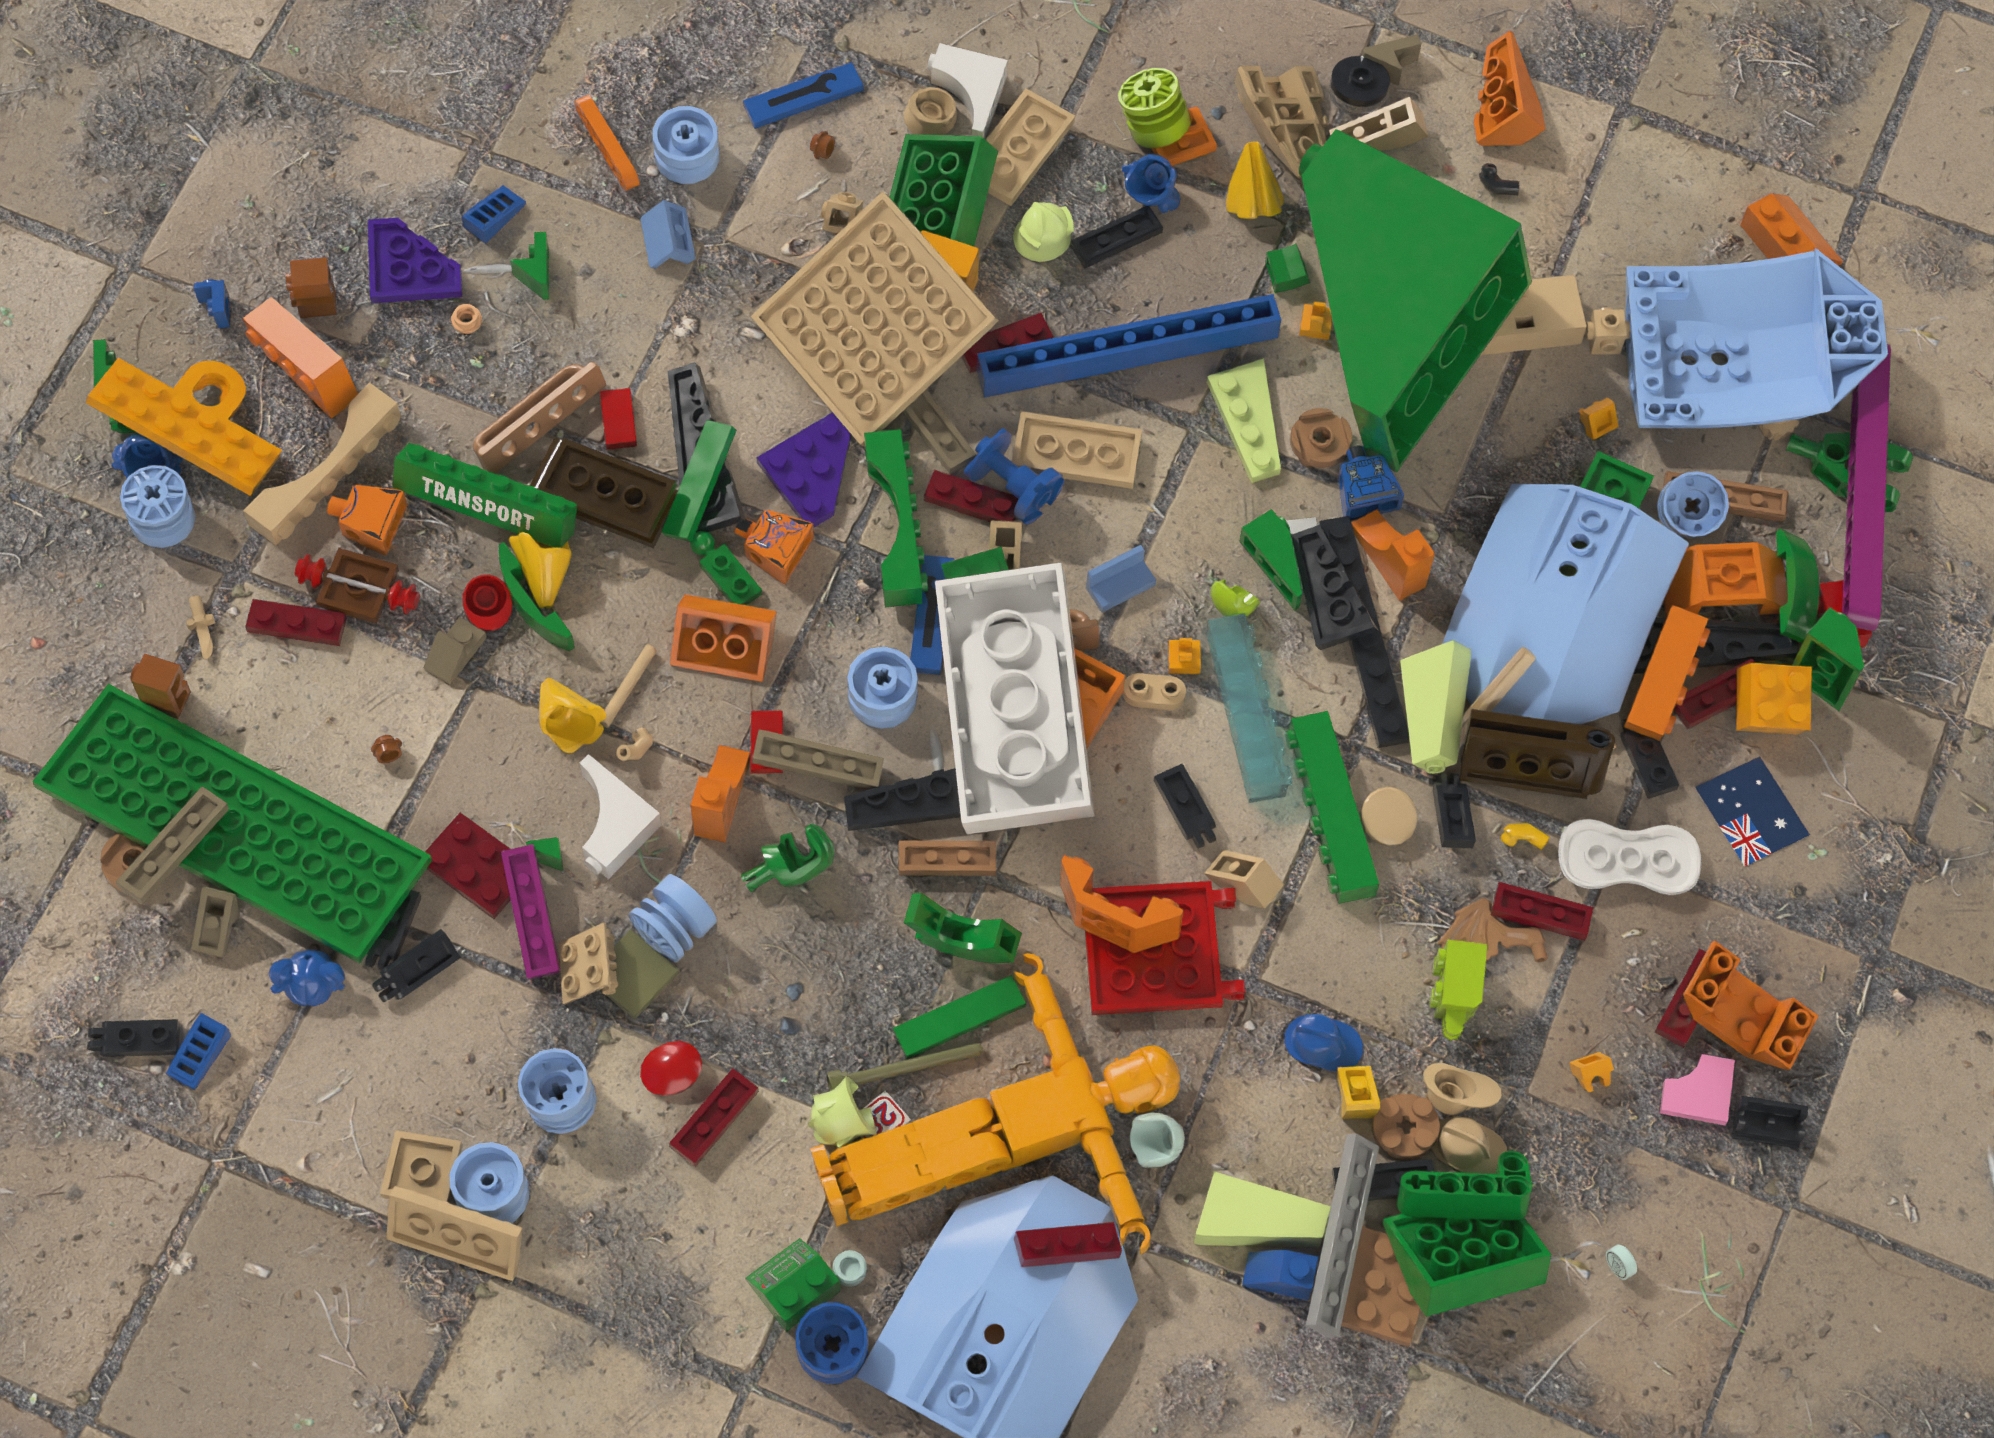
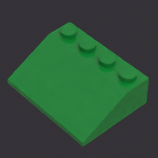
(944, 183)
(1465, 1260)

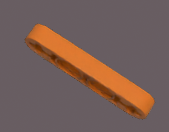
(606, 142)

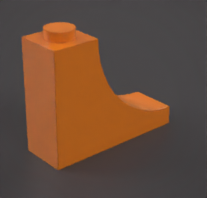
(1399, 558)
(718, 794)

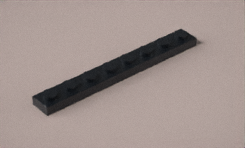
(1369, 650)

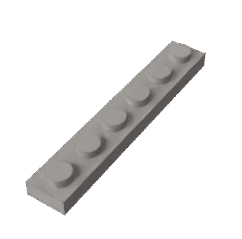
(1342, 1236)

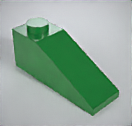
(1271, 547)

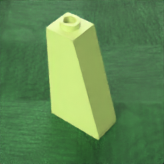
(1435, 703)
(1258, 1216)

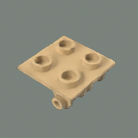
(588, 964)

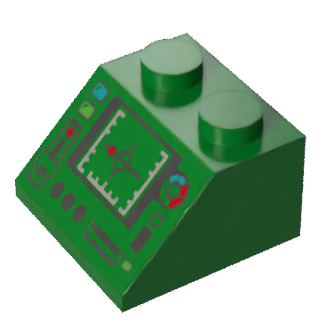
(794, 1283)

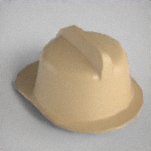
(1459, 1090)
(1468, 1145)

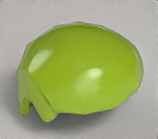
(1233, 600)

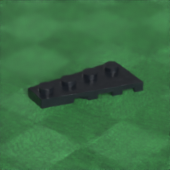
(1330, 595)

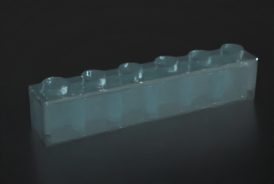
(1247, 708)

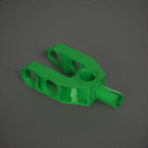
(1833, 472)

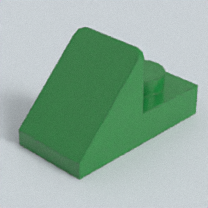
(535, 269)

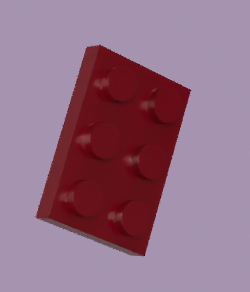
(471, 864)

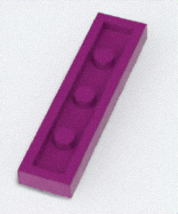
(531, 911)

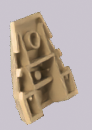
(1284, 110)

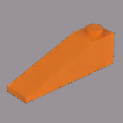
(1509, 102)

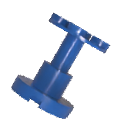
(1022, 482)

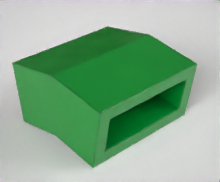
(1286, 268)

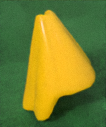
(1253, 186)
(542, 567)
(568, 716)

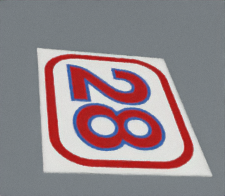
(886, 1114)

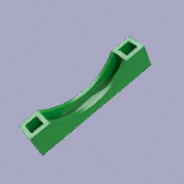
(900, 570)

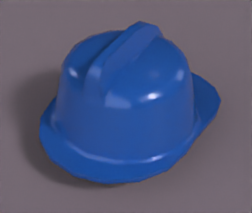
(1323, 1042)

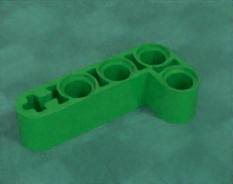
(1469, 1194)

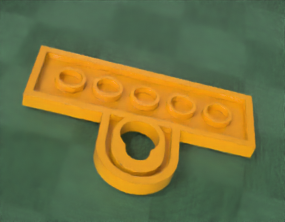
(183, 424)

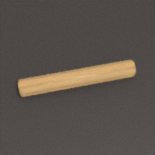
(1500, 685)

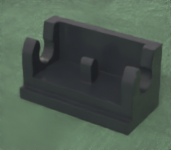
(1769, 1122)

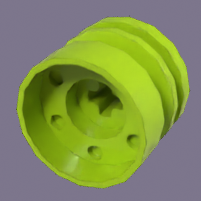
(1154, 107)

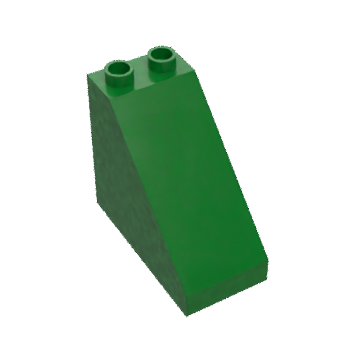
(1410, 285)

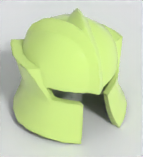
(1043, 232)
(837, 1117)

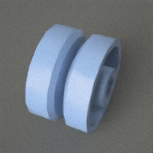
(686, 144)
(882, 687)
(490, 1181)

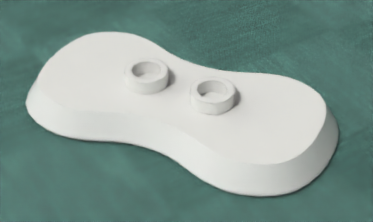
(1603, 855)

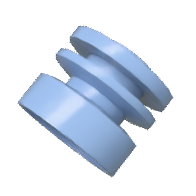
(157, 506)
(1710, 507)
(674, 915)
(547, 1076)

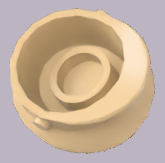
(930, 112)
(1389, 816)

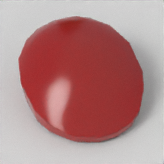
(487, 602)
(671, 1068)

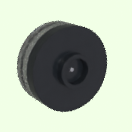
(1359, 85)

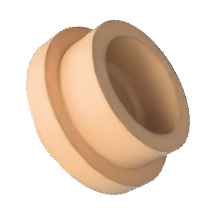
(463, 312)

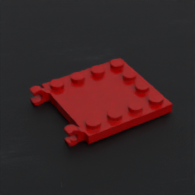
(1169, 975)

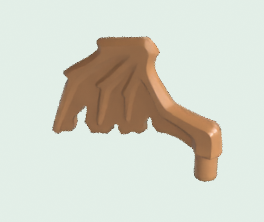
(1478, 926)

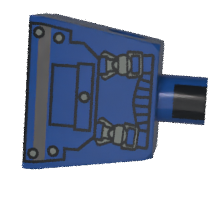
(1367, 485)

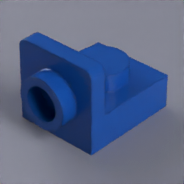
(217, 299)

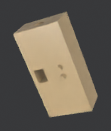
(1543, 318)

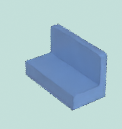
(667, 234)
(1119, 579)

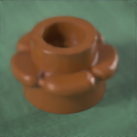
(822, 145)
(386, 749)

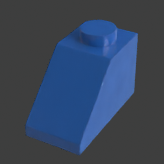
(1281, 1272)

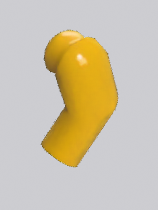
(1526, 832)

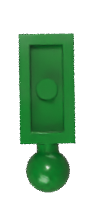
(725, 570)

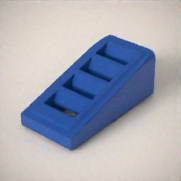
(486, 231)
(189, 1046)

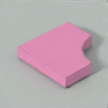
(1701, 1094)

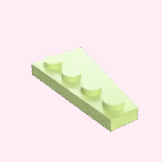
(1247, 413)

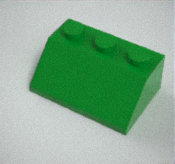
(1835, 657)

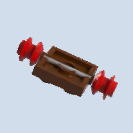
(357, 585)

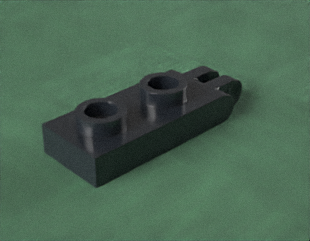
(1649, 763)
(1186, 805)
(1453, 812)
(393, 936)
(416, 967)
(135, 1038)

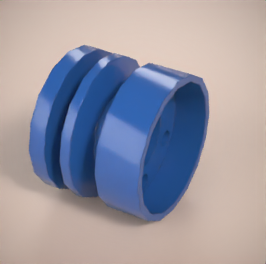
(832, 1323)

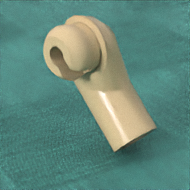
(643, 742)

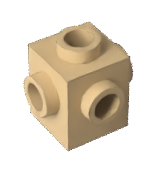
(832, 212)
(1607, 331)

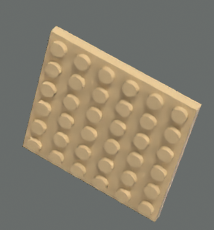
(874, 318)

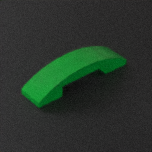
(1800, 611)
(550, 627)

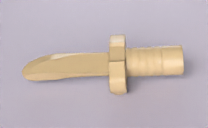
(201, 622)

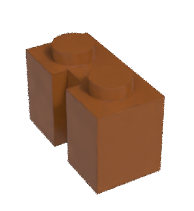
(311, 287)
(160, 685)

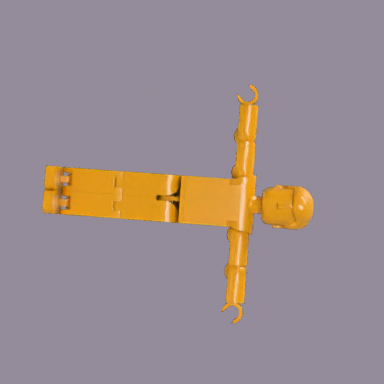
(1012, 1130)

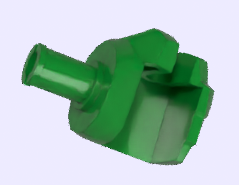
(787, 862)

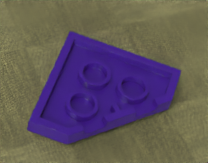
(408, 265)
(810, 468)

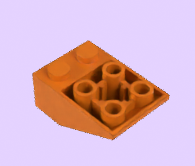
(1099, 692)

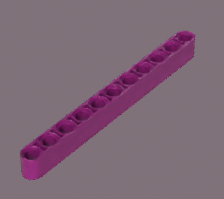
(1866, 498)

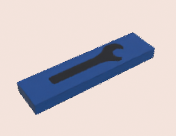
(803, 95)
(926, 643)

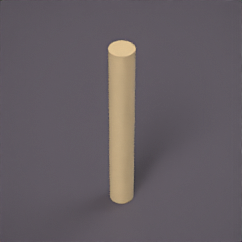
(628, 684)

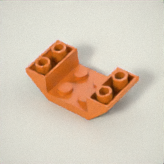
(1729, 577)
(1117, 925)
(1746, 1013)

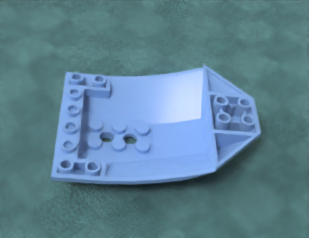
(1789, 325)
(1578, 626)
(1053, 1319)

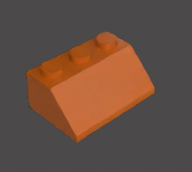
(1783, 229)
(722, 637)

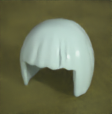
(1156, 1139)

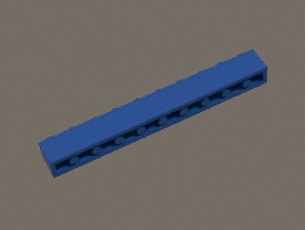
(1128, 345)

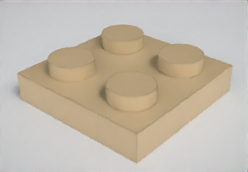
(421, 1164)

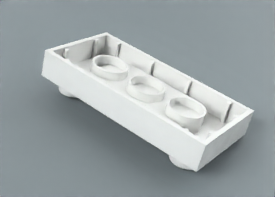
(1014, 699)

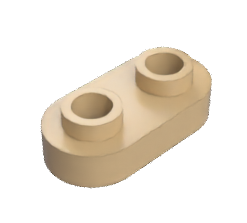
(1154, 691)

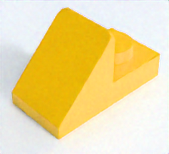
(1358, 1092)

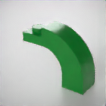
(961, 936)

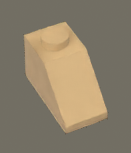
(1249, 875)

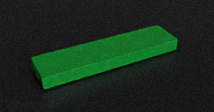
(699, 481)
(959, 1017)

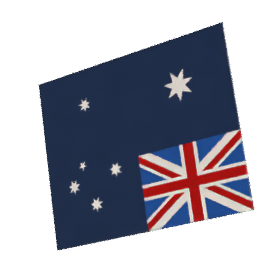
(1752, 811)

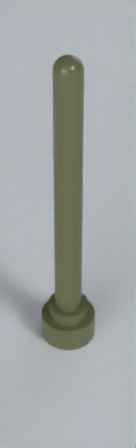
(835, 1077)

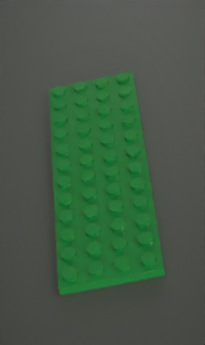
(271, 847)

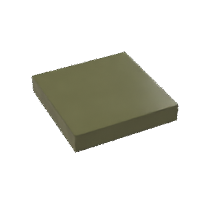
(640, 974)

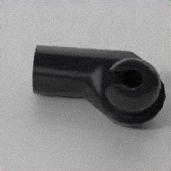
(1495, 183)

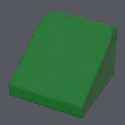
(548, 852)

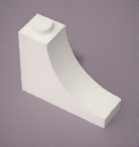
(973, 79)
(622, 824)

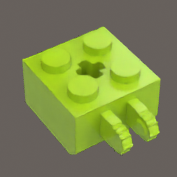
(1459, 984)

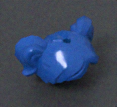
(1149, 186)
(142, 452)
(307, 977)

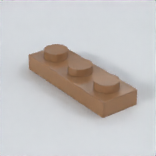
(947, 858)

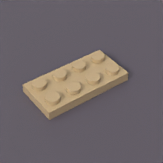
(1025, 142)
(1078, 449)
(454, 1233)

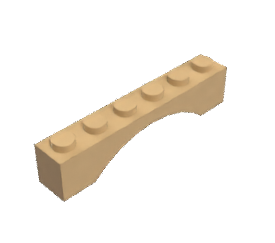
(282, 507)

